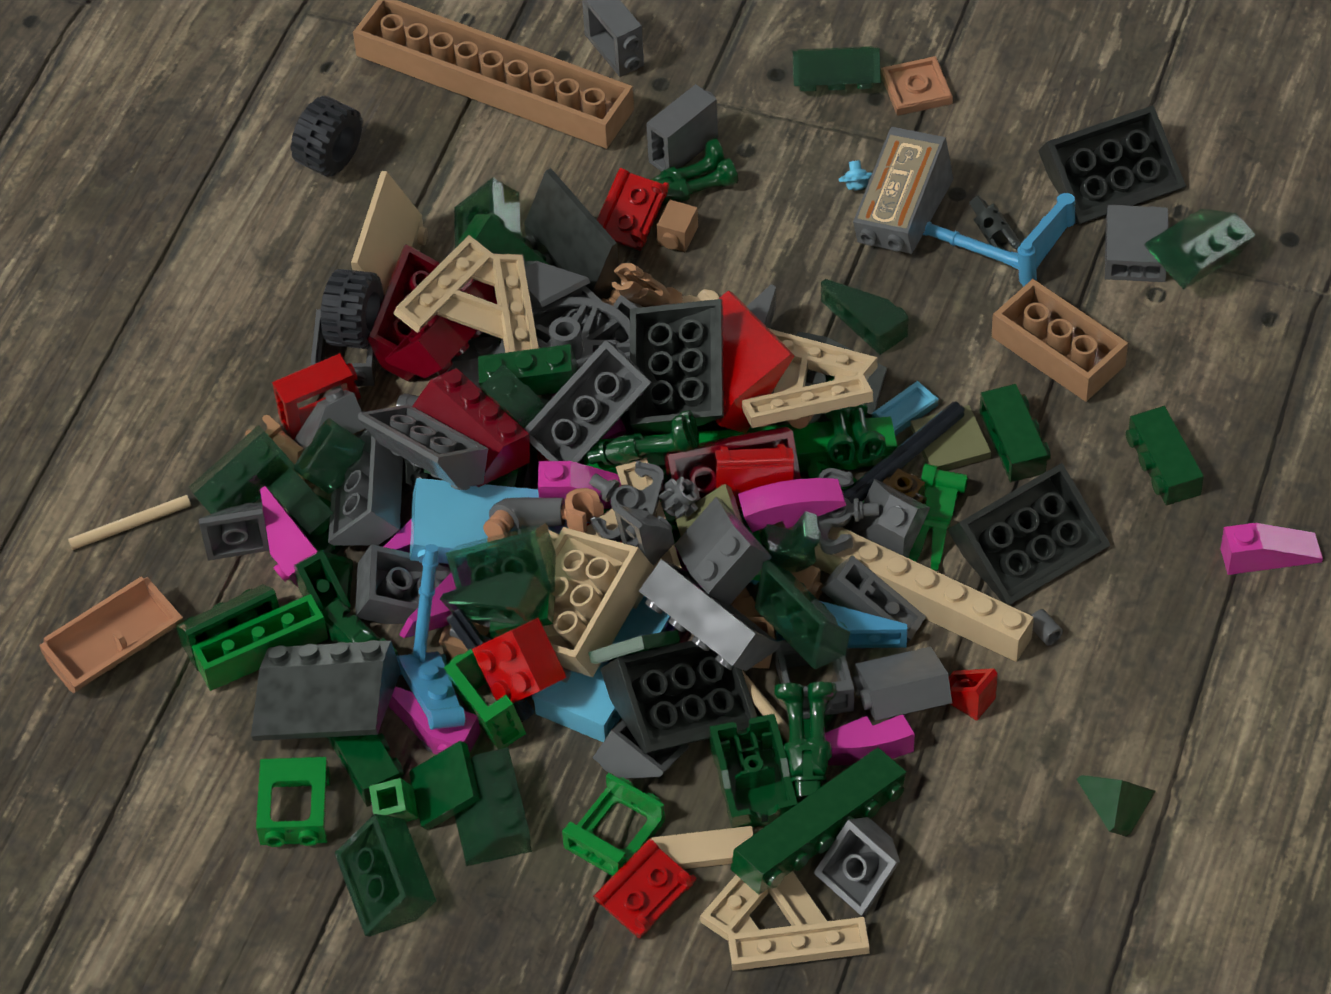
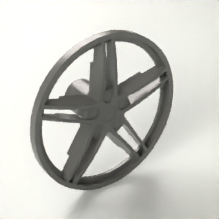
(567, 329)

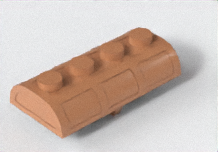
(109, 633)

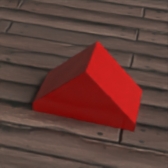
(973, 690)

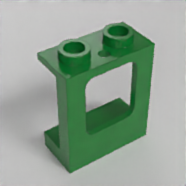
(499, 719)
(292, 773)
(585, 844)

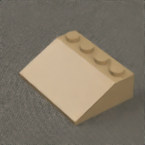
(388, 227)
(593, 595)

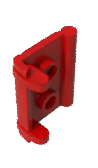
(631, 208)
(753, 468)
(644, 888)

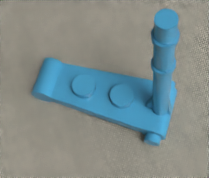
(1031, 250)
(424, 669)

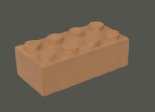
(1059, 340)

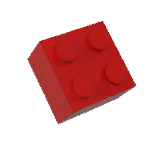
(519, 662)

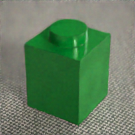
(394, 799)

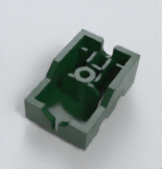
(752, 771)

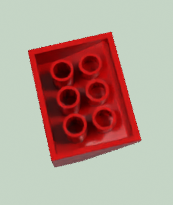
(751, 360)

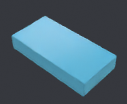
(908, 406)

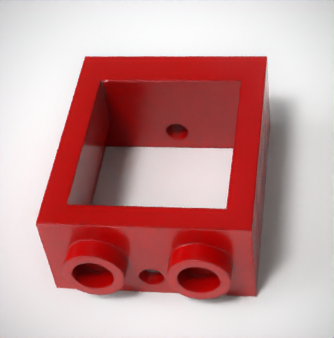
(307, 384)

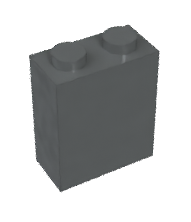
(682, 129)
(1125, 238)
(902, 683)

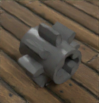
(679, 497)

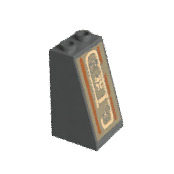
(903, 190)

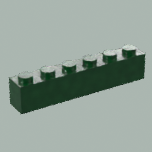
(817, 821)

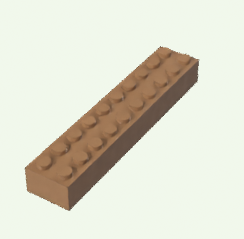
(494, 71)

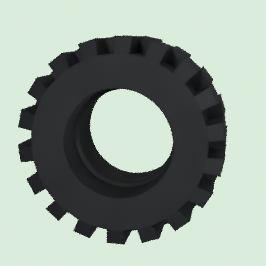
(326, 136)
(350, 307)

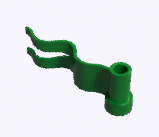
(941, 497)

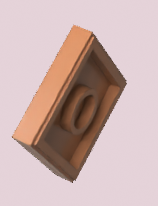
(916, 86)

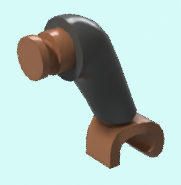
(524, 512)

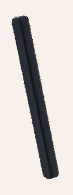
(906, 451)

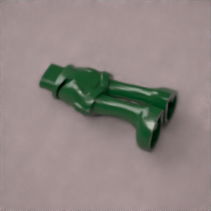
(721, 169)
(634, 447)
(841, 447)
(810, 755)

